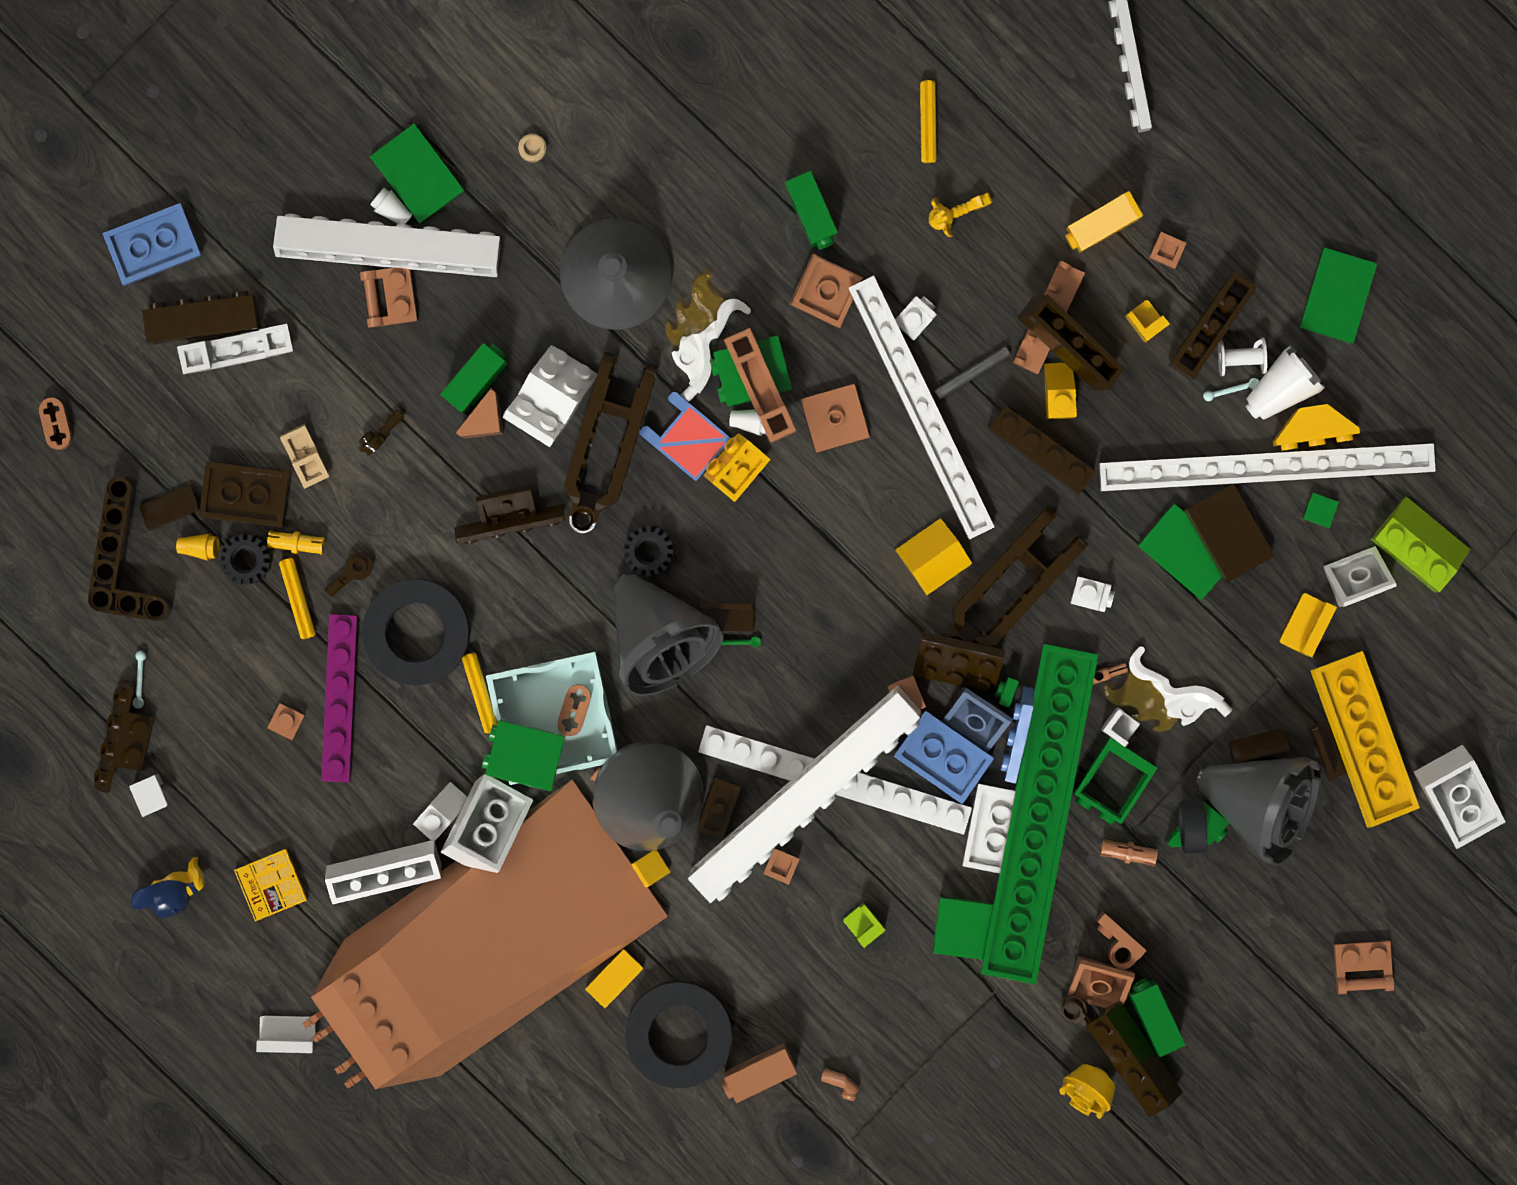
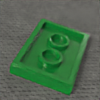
(417, 173)
(1338, 295)
(1181, 552)

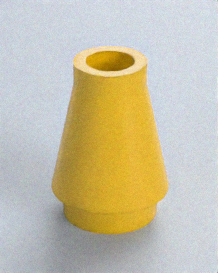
(199, 546)

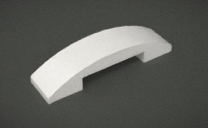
(235, 349)

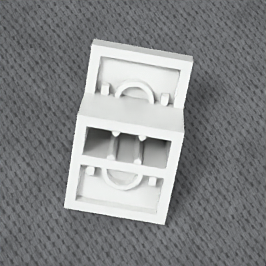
(550, 395)

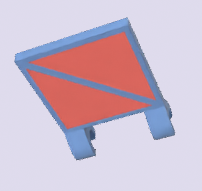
(690, 440)

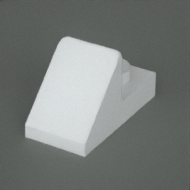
(441, 812)

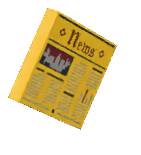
(270, 885)

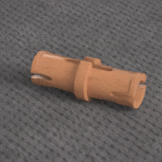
(1128, 852)

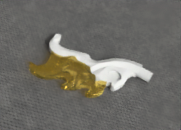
(695, 331)
(1159, 700)

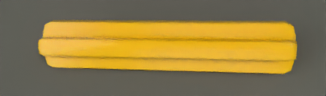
(928, 121)
(297, 598)
(479, 691)

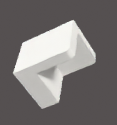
(1120, 726)
(149, 795)

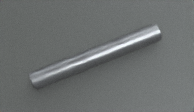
(972, 372)

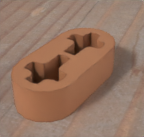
(49, 425)
(567, 707)

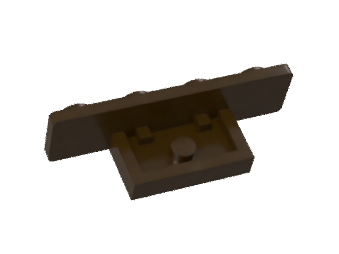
(507, 513)
(125, 738)

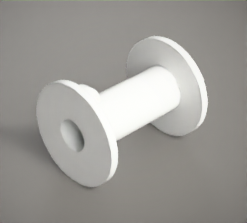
(1243, 356)

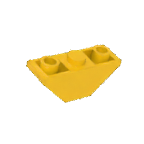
(1315, 425)

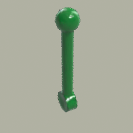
(754, 641)

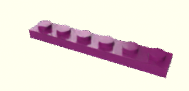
(339, 698)

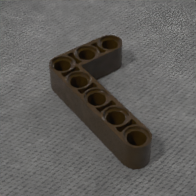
(116, 560)

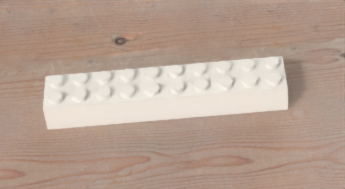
(804, 794)

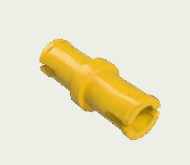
(296, 542)

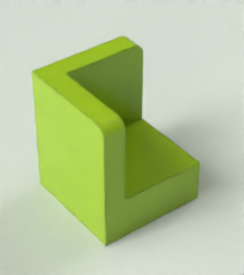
(864, 925)

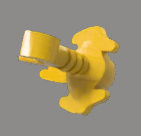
(942, 217)

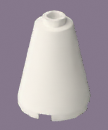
(1283, 386)

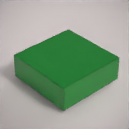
(1320, 510)

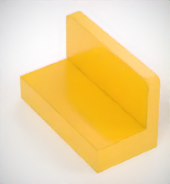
(1307, 625)

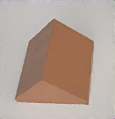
(484, 419)
(1100, 982)

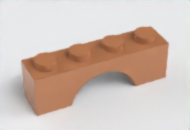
(760, 385)

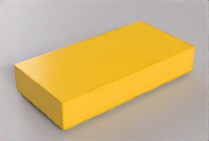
(614, 978)

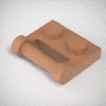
(398, 296)
(1363, 957)

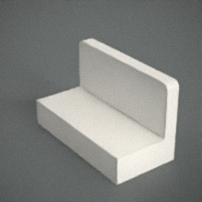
(285, 1035)

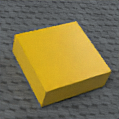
(650, 868)

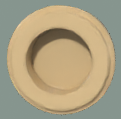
(532, 148)

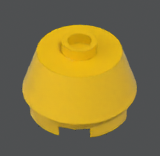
(1089, 1090)

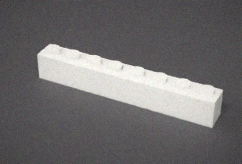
(387, 245)

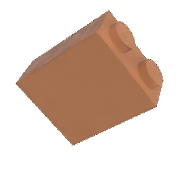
(759, 1073)

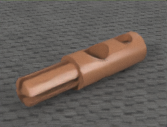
(1105, 671)

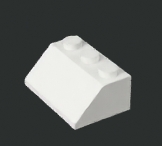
(487, 825)

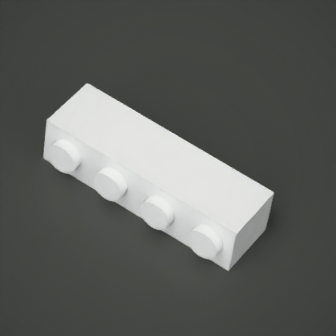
(383, 872)

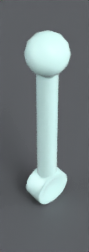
(1209, 395)
(138, 702)

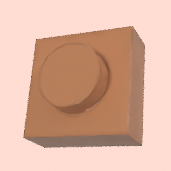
(1167, 250)
(286, 721)
(781, 866)

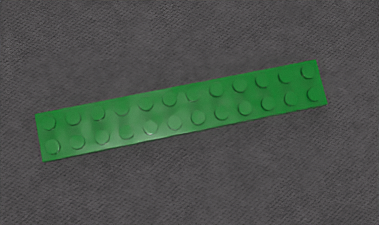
(1039, 815)

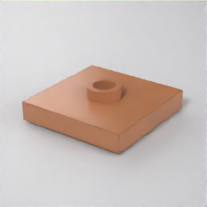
(825, 290)
(835, 418)

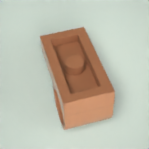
(1123, 939)

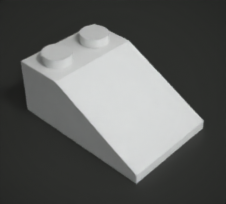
(1459, 796)

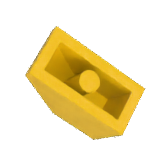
(1060, 391)

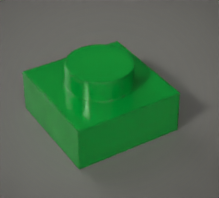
(1006, 691)

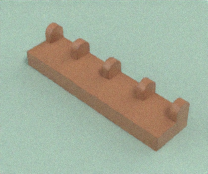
(1062, 290)

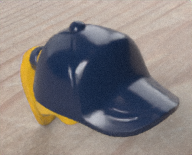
(172, 893)

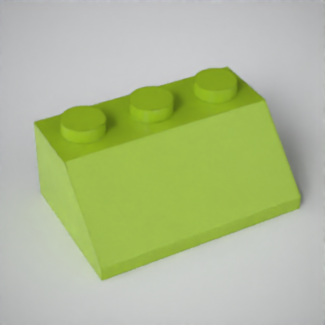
(1421, 545)

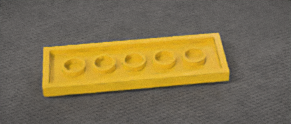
(1365, 739)

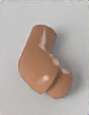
(840, 1080)

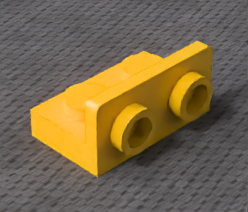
(736, 466)

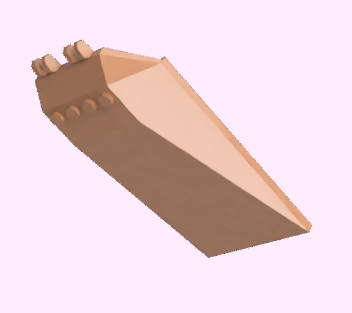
(482, 946)

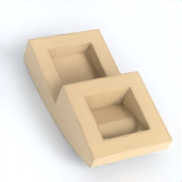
(304, 456)

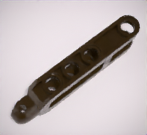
(586, 505)
(1045, 578)

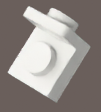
(916, 317)
(1092, 594)

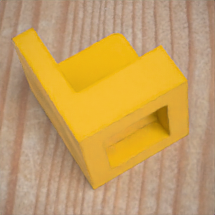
(1146, 320)

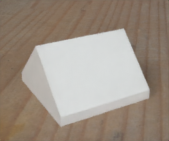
(1359, 577)

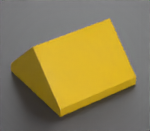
(933, 556)

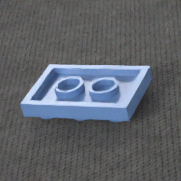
(152, 244)
(943, 757)

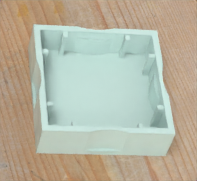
(535, 699)

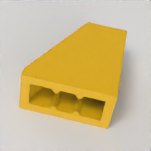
(1103, 222)

